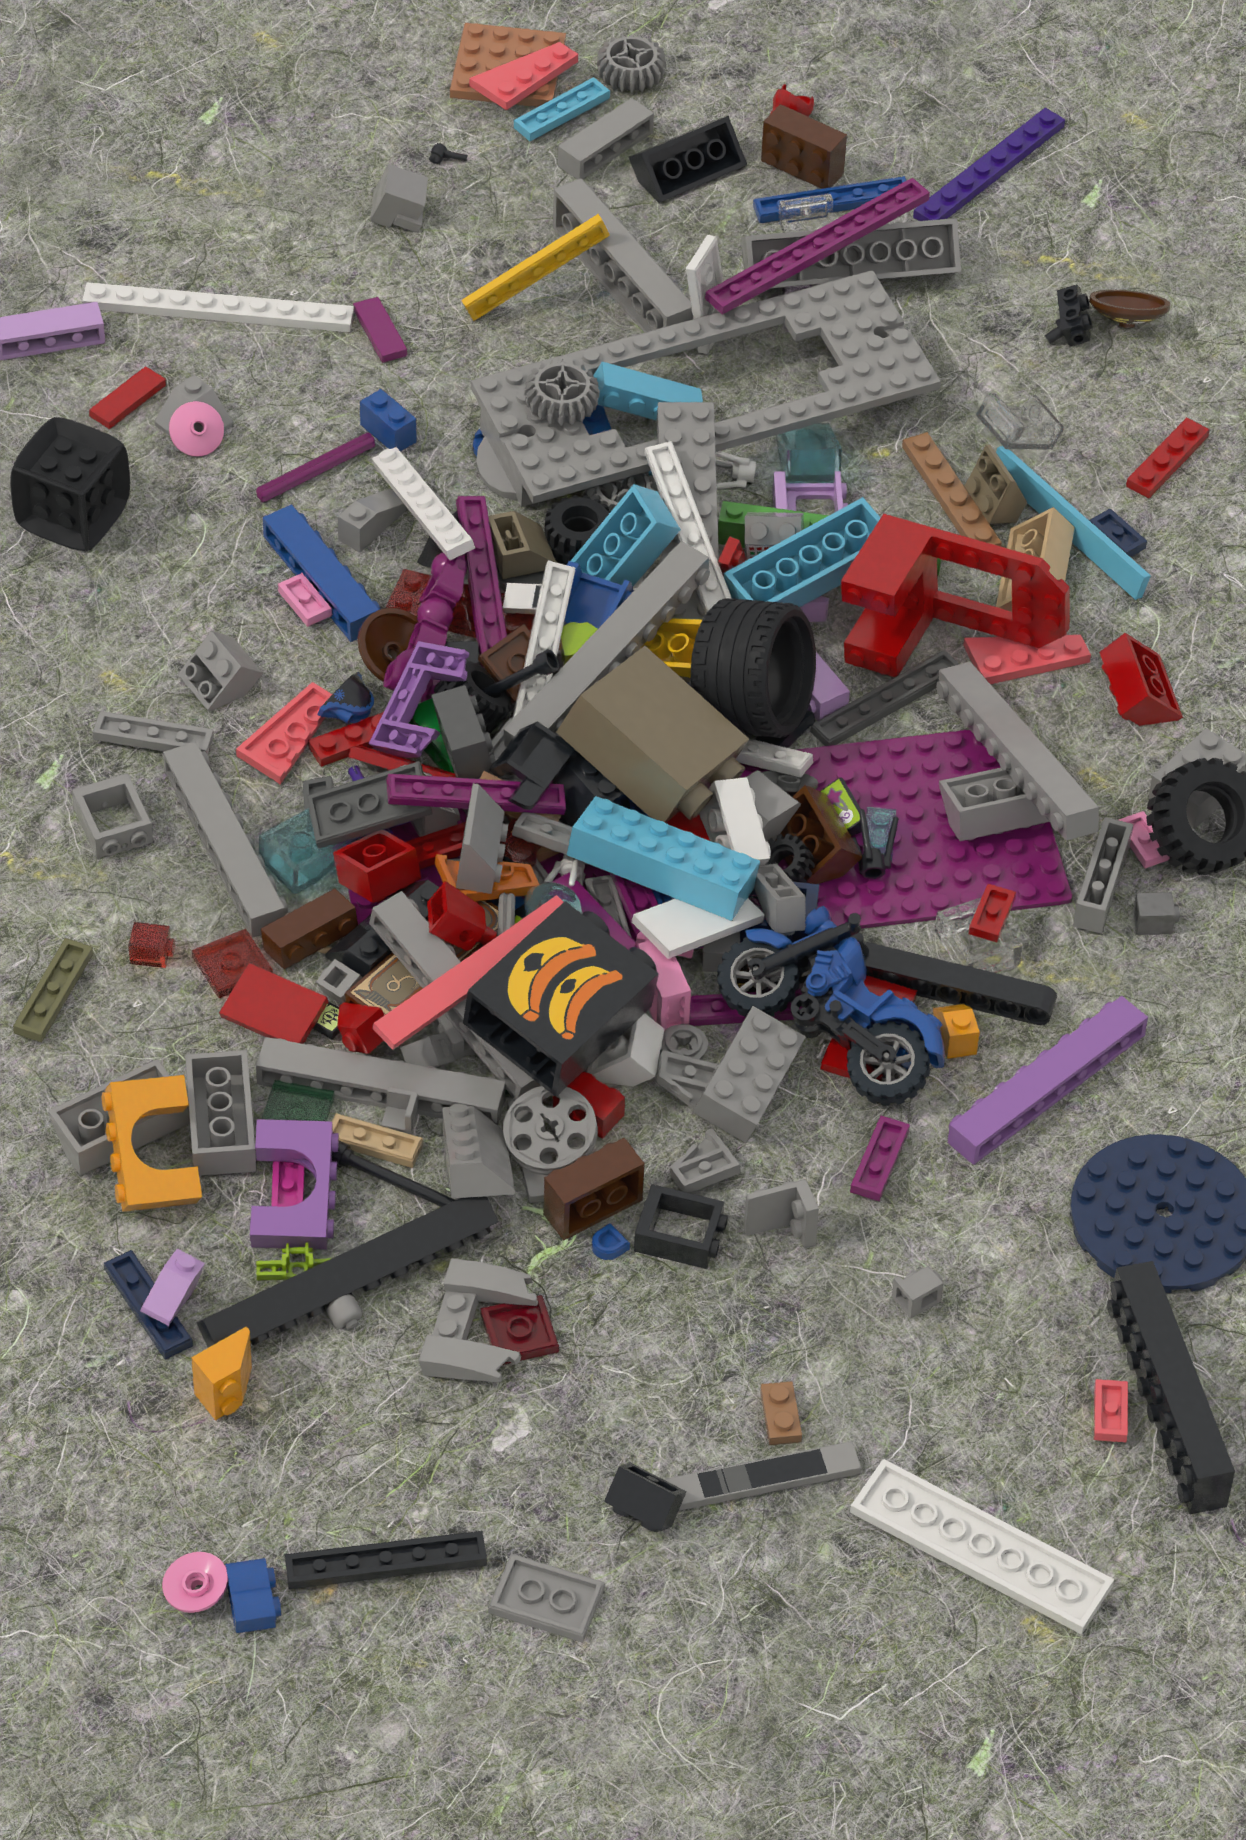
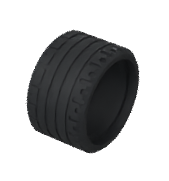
(756, 664)

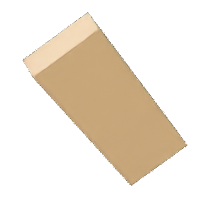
(378, 1140)

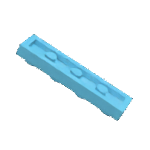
(561, 109)

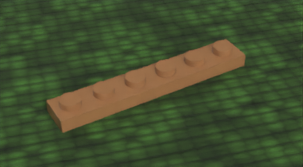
(948, 489)

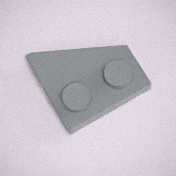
(704, 1164)

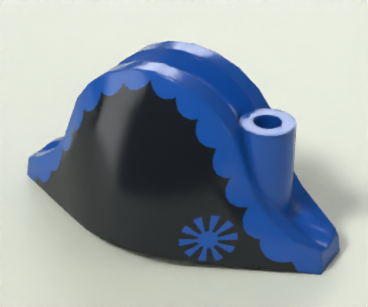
(349, 702)

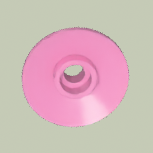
(183, 433)
(189, 1572)

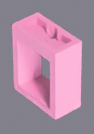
(672, 991)

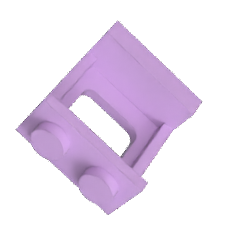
(787, 493)

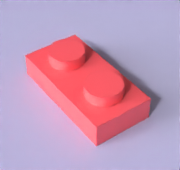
(1110, 1410)

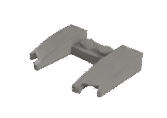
(447, 1350)

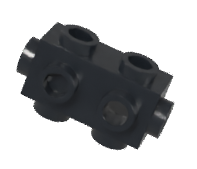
(1074, 318)

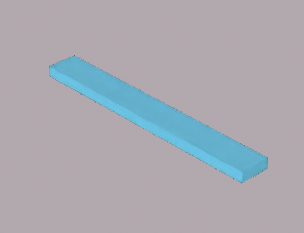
(1086, 535)

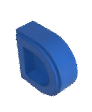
(609, 1243)

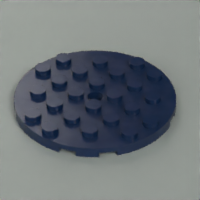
(1135, 1177)

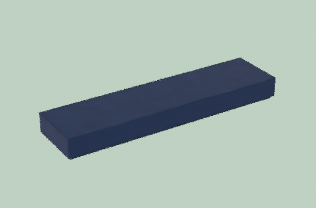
(134, 1286)

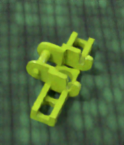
(286, 1264)

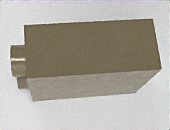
(654, 737)

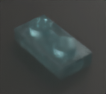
(879, 824)

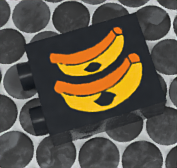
(561, 997)

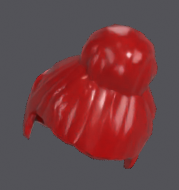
(799, 103)

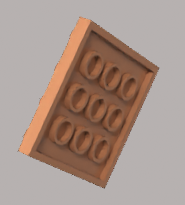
(491, 46)

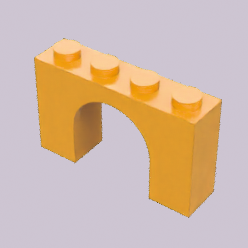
(138, 1184)

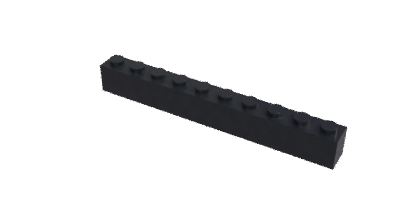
(352, 1270)

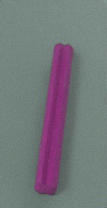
(315, 467)

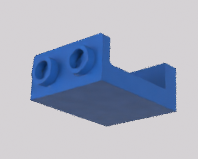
(594, 598)

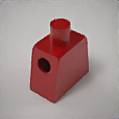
(458, 918)

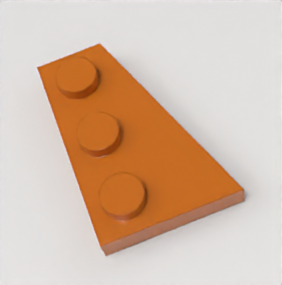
(514, 879)

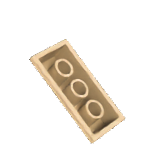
(1042, 536)

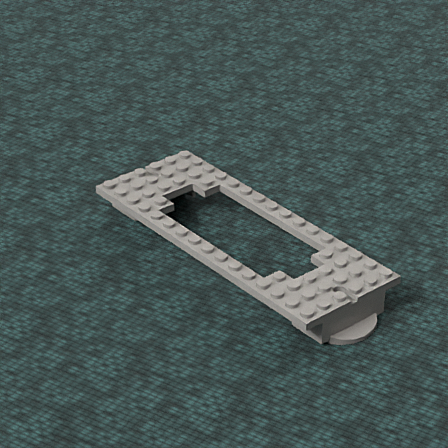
(852, 315)

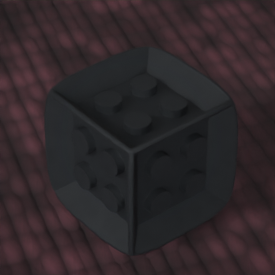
(70, 483)

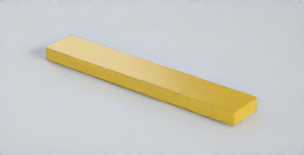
(535, 267)

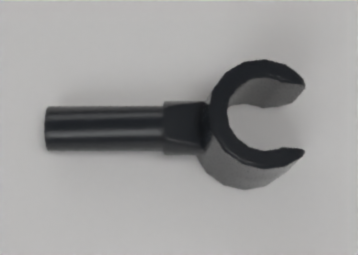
(440, 152)

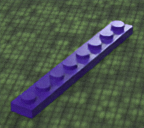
(990, 166)

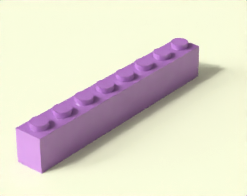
(1046, 1079)

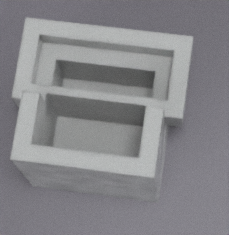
(399, 198)

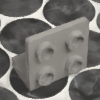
(783, 1206)

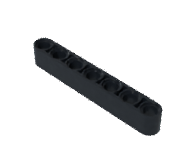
(962, 984)

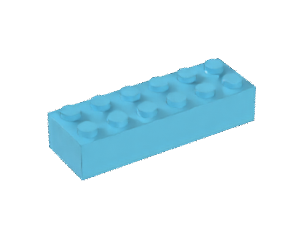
(807, 561)
(663, 858)

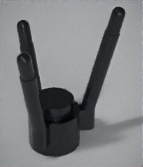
(873, 861)

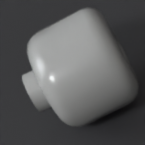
(344, 1312)

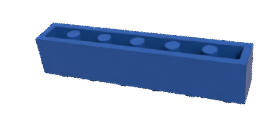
(307, 554)

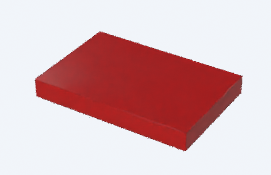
(273, 1005)

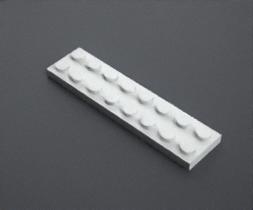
(982, 1546)

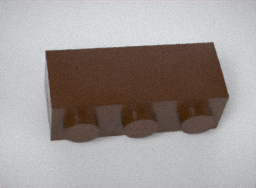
(309, 928)

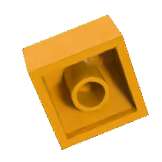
(223, 1374)

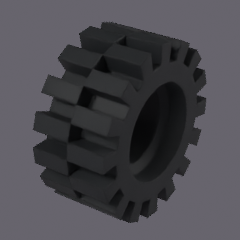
(802, 856)

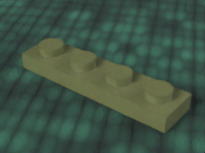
(53, 990)

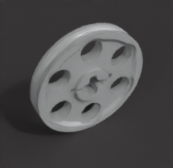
(541, 1139)

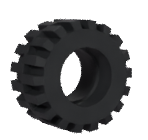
(572, 524)
(492, 708)

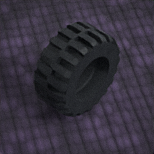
(1171, 821)

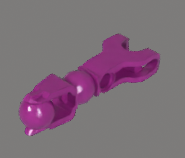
(433, 615)

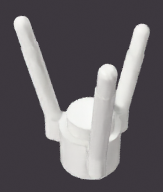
(742, 469)
(571, 865)

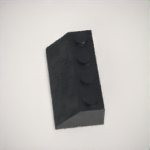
(688, 159)
(363, 947)

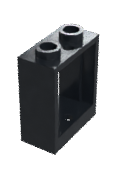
(677, 1248)

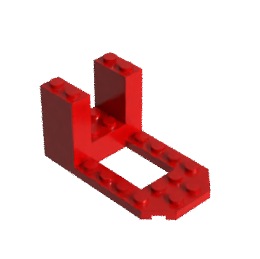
(900, 594)

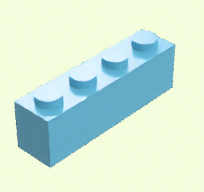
(638, 391)

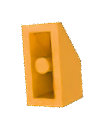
(958, 1030)

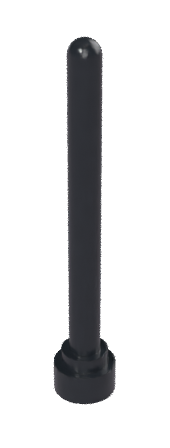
(545, 663)
(346, 1157)

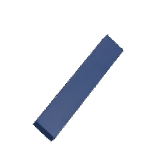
(844, 197)

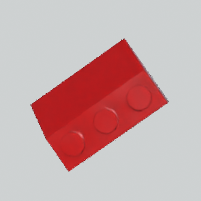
(1139, 682)

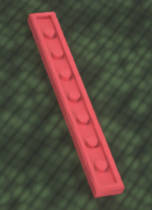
(454, 984)

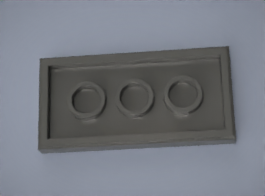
(360, 808)

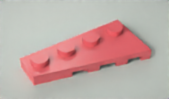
(521, 77)
(1008, 660)
(284, 736)

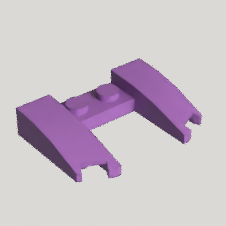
(427, 662)

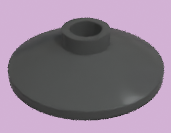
(790, 783)

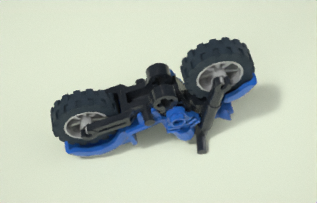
(834, 997)

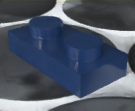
(1119, 532)

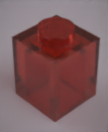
(150, 945)

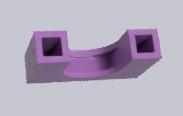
(312, 1147)

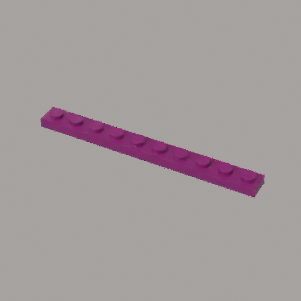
(817, 246)

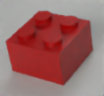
(377, 865)

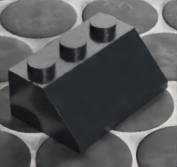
(582, 784)

